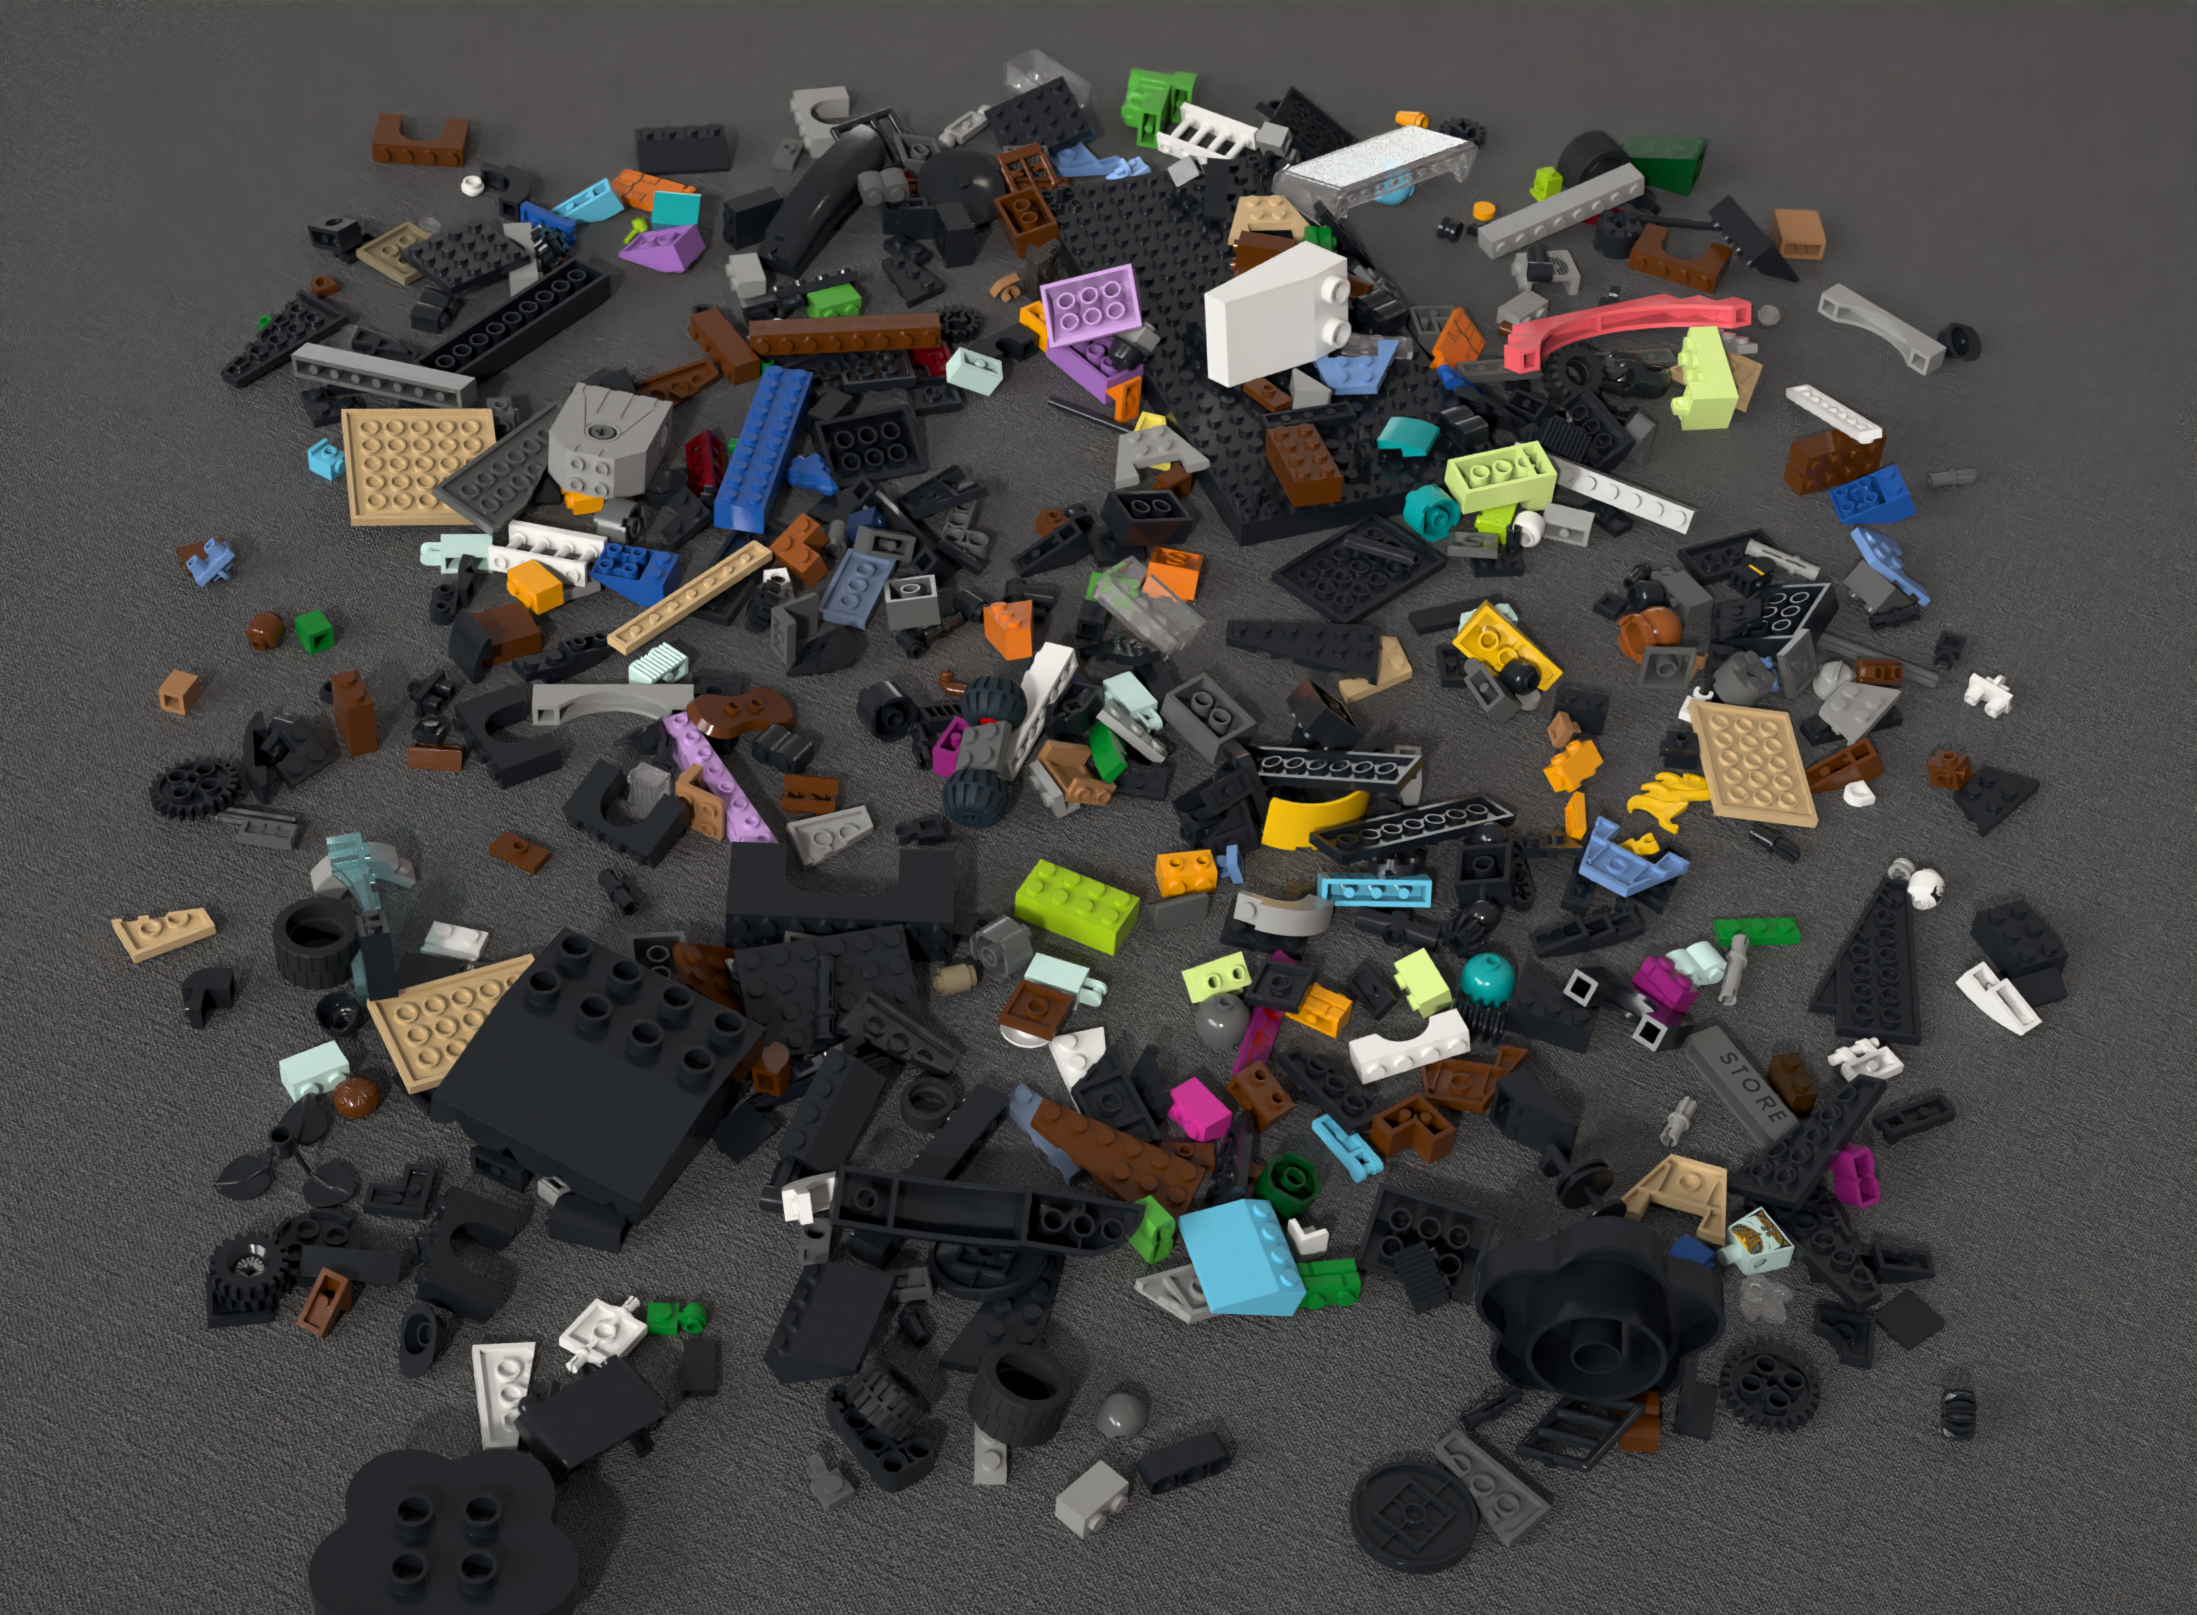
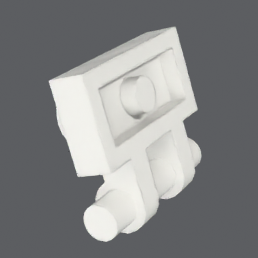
(1873, 1062)

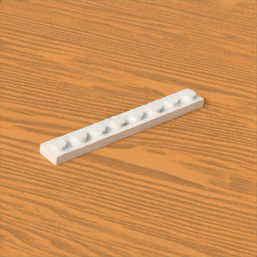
(1834, 413)

